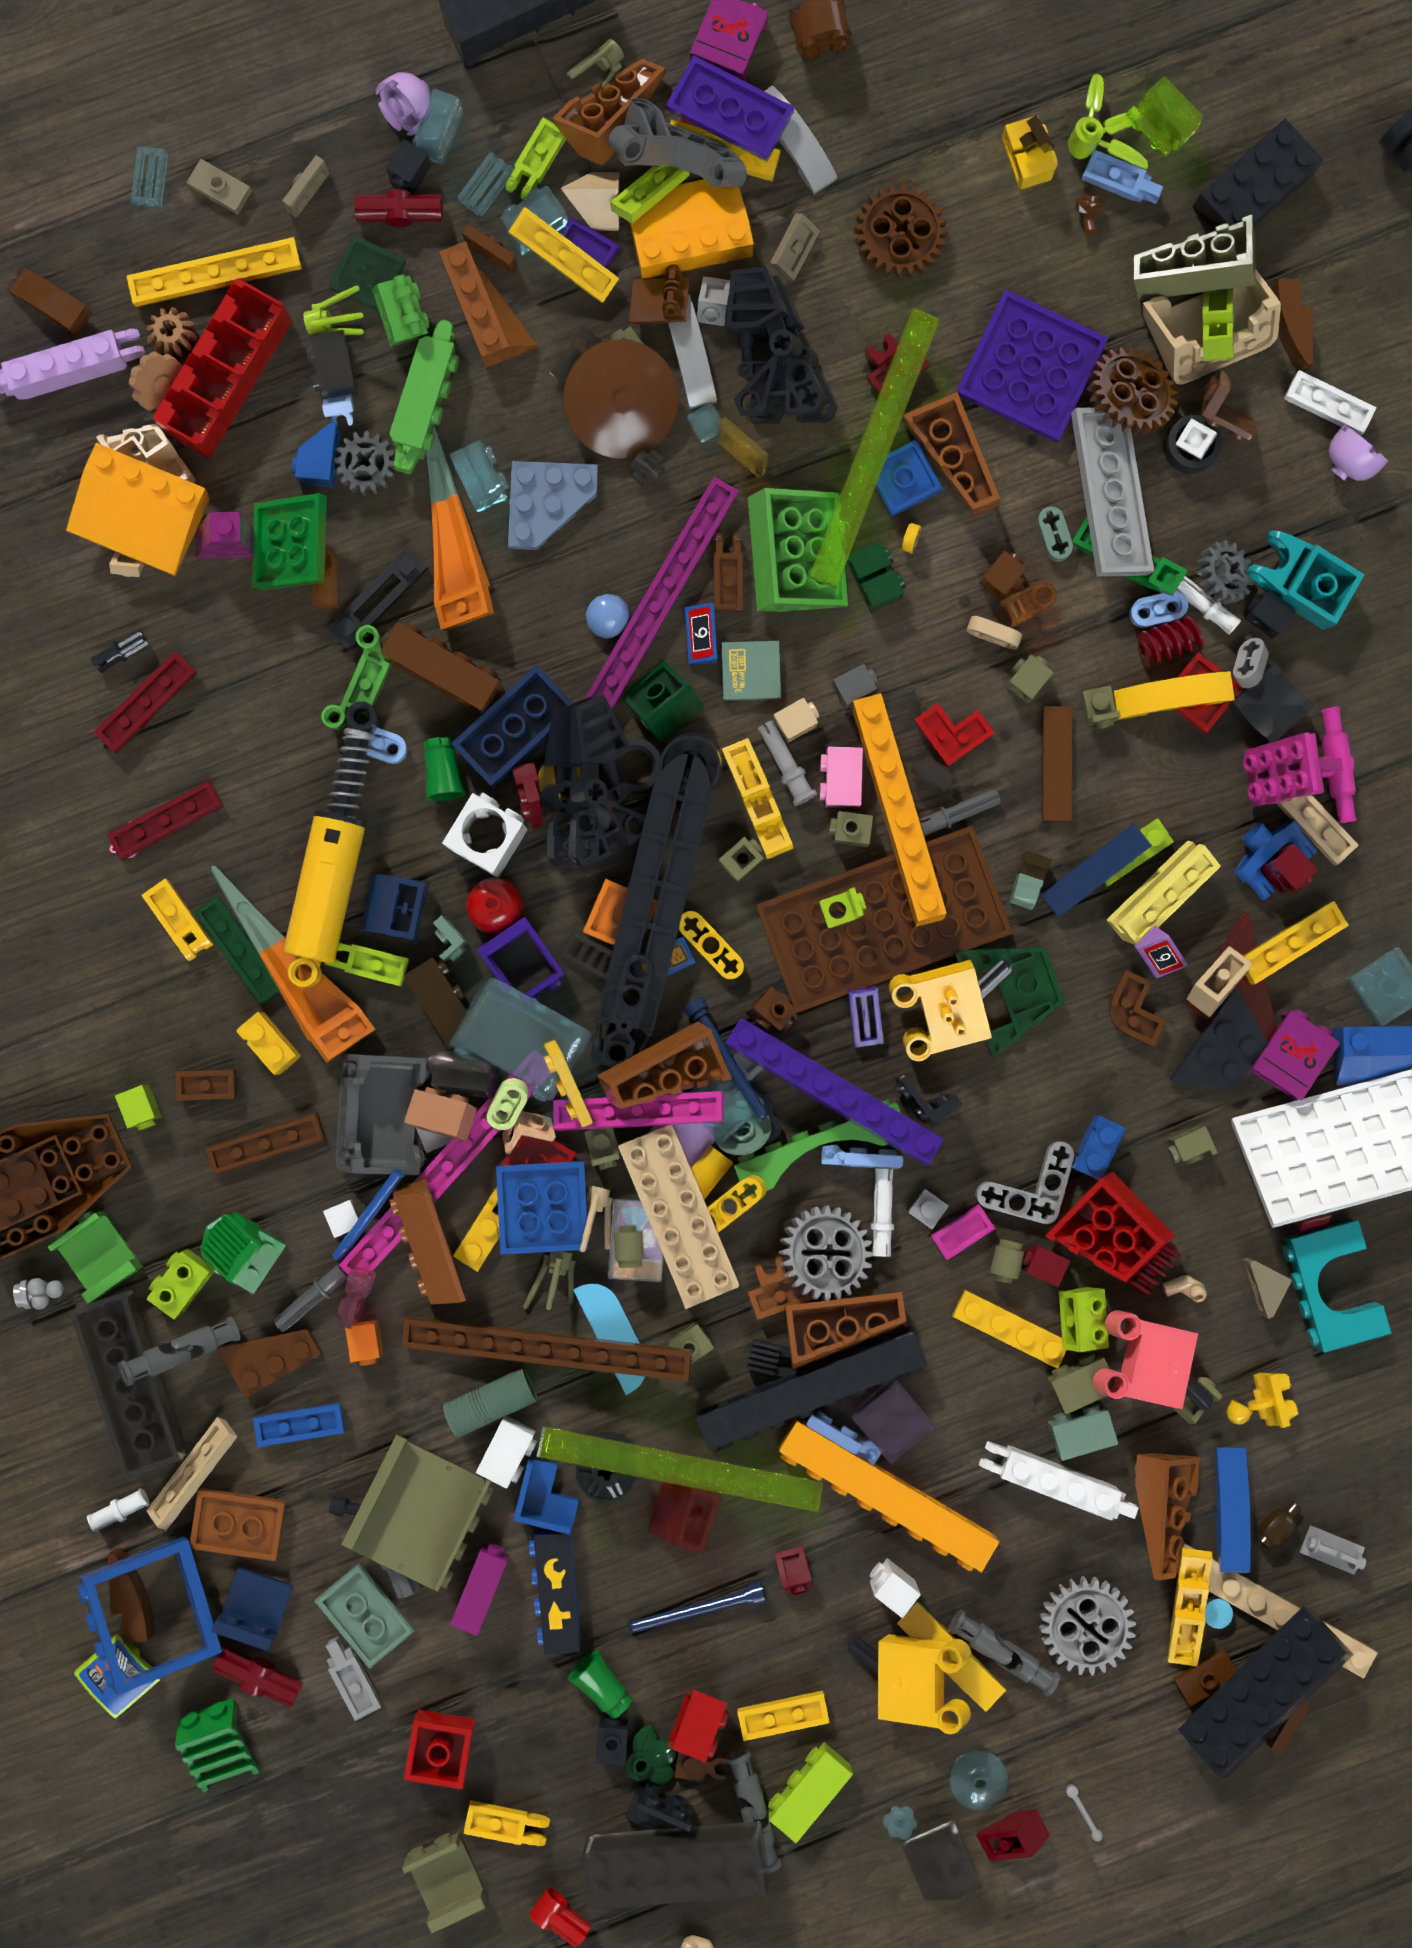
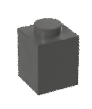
(855, 685)

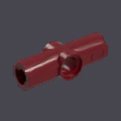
(398, 208)
(257, 1676)

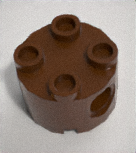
(820, 27)

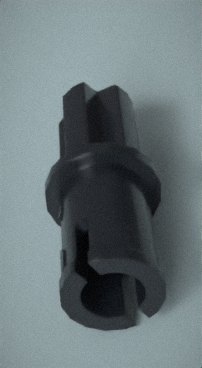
(119, 651)

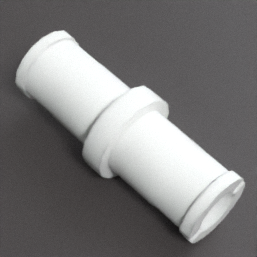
(118, 1510)

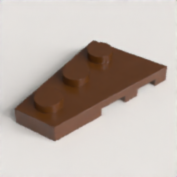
(267, 1359)

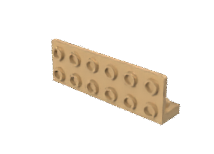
(678, 1216)

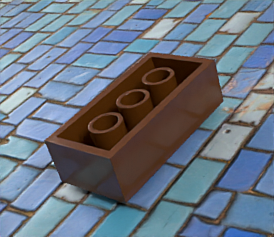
(442, 670)

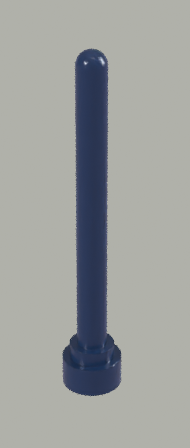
(698, 1011)
(752, 1595)

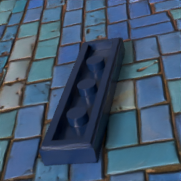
(1096, 870)

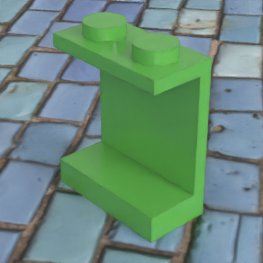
(96, 1254)

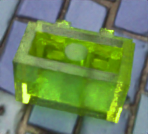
(1165, 117)

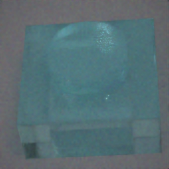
(704, 422)

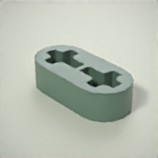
(1061, 532)

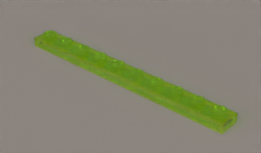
(874, 447)
(679, 1469)

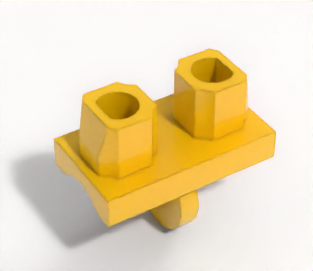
(1270, 1400)

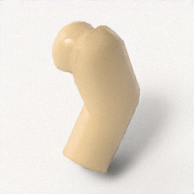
(1186, 1285)

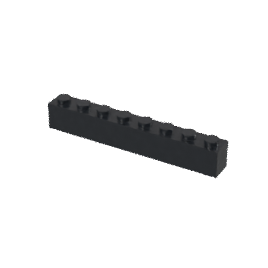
(811, 1388)

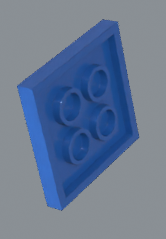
(541, 1207)

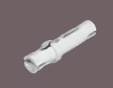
(1207, 606)
(882, 1212)

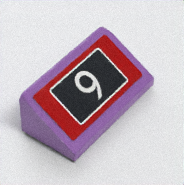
(1160, 953)

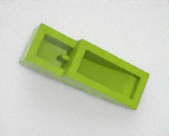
(1218, 324)

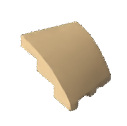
(149, 446)

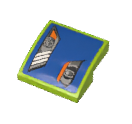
(130, 1664)

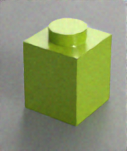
(138, 1107)

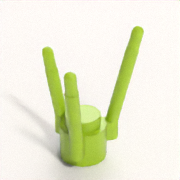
(321, 322)

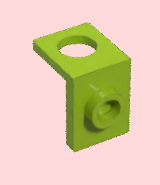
(853, 903)

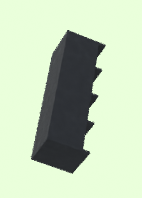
(490, 24)

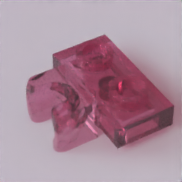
(358, 1287)

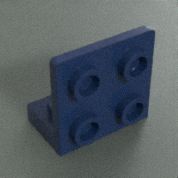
(253, 1609)

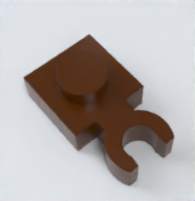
(695, 1770)

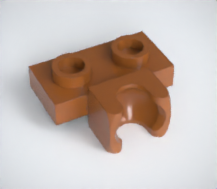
(775, 1291)

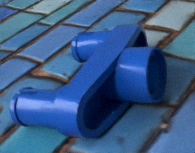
(1262, 847)

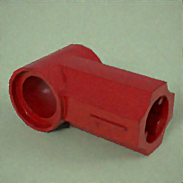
(555, 1914)

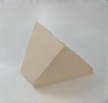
(592, 199)

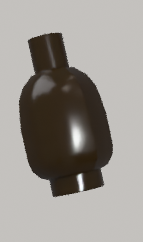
(1278, 1526)

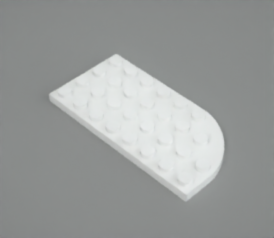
(1330, 1149)

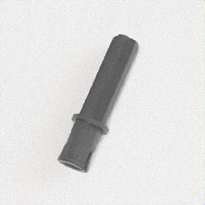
(948, 816)
(321, 1289)

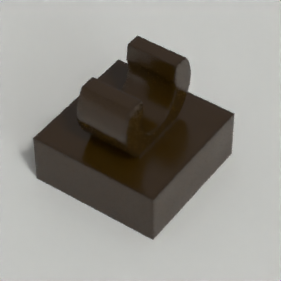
(1036, 136)

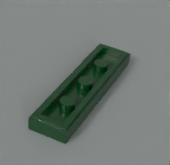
(237, 948)

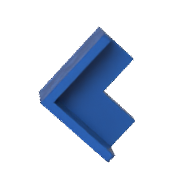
(541, 1506)

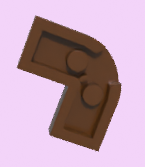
(1127, 1012)

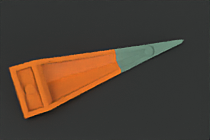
(459, 574)
(322, 1011)

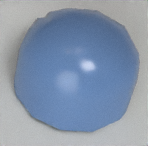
(607, 616)

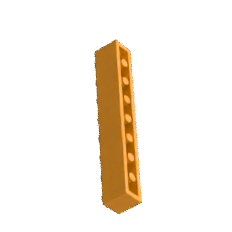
(898, 810)
(889, 1495)

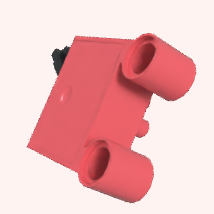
(1153, 1365)

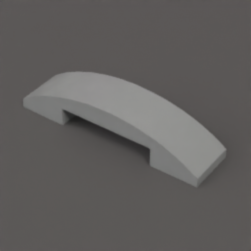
(805, 151)
(693, 360)

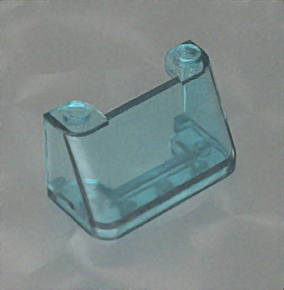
(512, 1033)

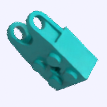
(1298, 576)

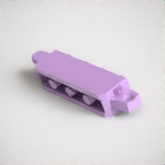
(68, 364)

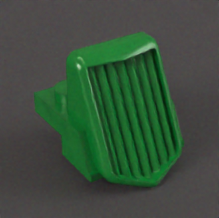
(240, 1250)

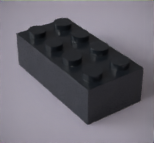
(1260, 178)

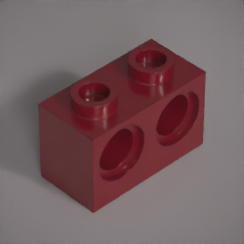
(1289, 870)

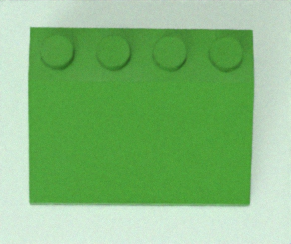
(785, 542)

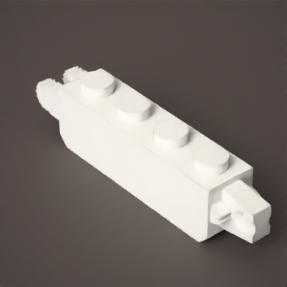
(1059, 1482)

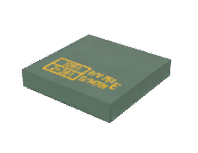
(751, 670)

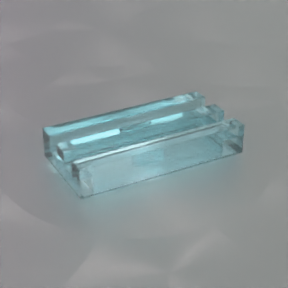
(477, 177)
(147, 201)

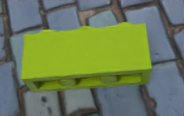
(809, 1791)

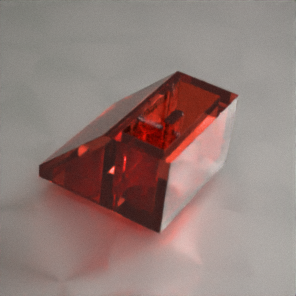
(684, 1515)

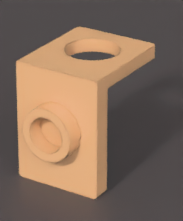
(529, 1125)

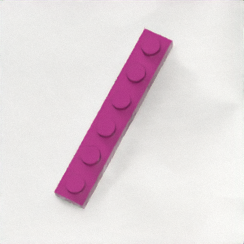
(665, 1110)

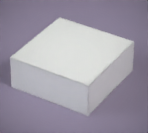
(1196, 439)
(341, 1217)

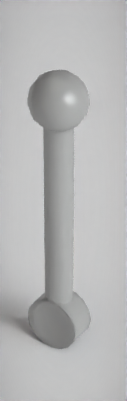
(1072, 1792)

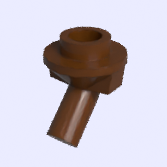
(1089, 205)

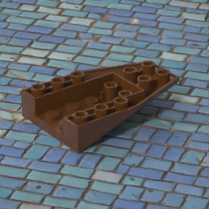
(54, 1176)

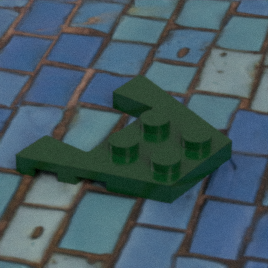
(1027, 991)

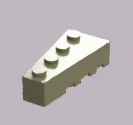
(1199, 264)

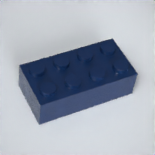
(511, 727)

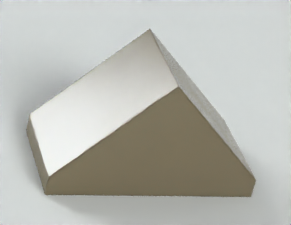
(1267, 1286)

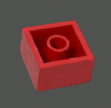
(698, 1725)
(439, 1749)

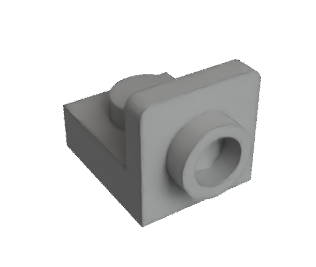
(713, 301)

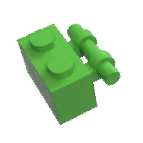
(400, 310)

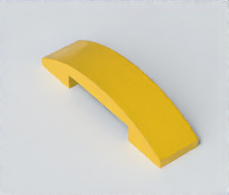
(1174, 694)

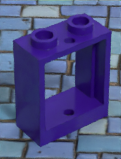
(509, 936)

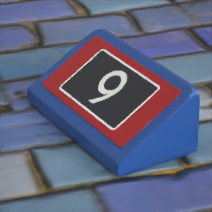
(701, 634)

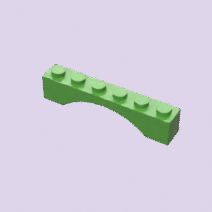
(778, 1157)

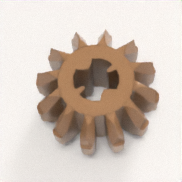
(182, 332)

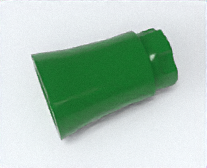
(442, 771)
(600, 1684)

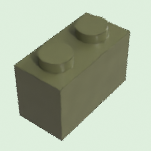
(1074, 1384)

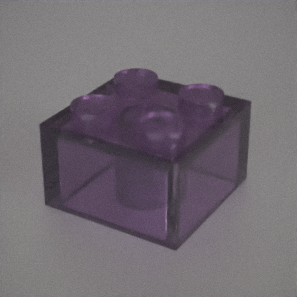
(892, 1420)

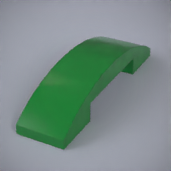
(1166, 574)

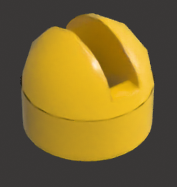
(1238, 1412)

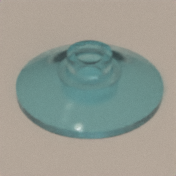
(978, 1766)

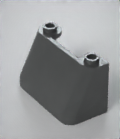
(373, 1112)

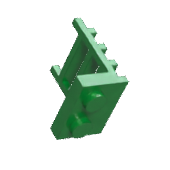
(210, 1732)

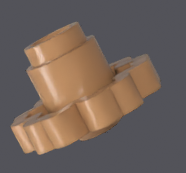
(153, 379)

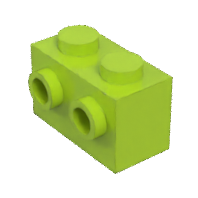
(180, 1283)
(1083, 1319)

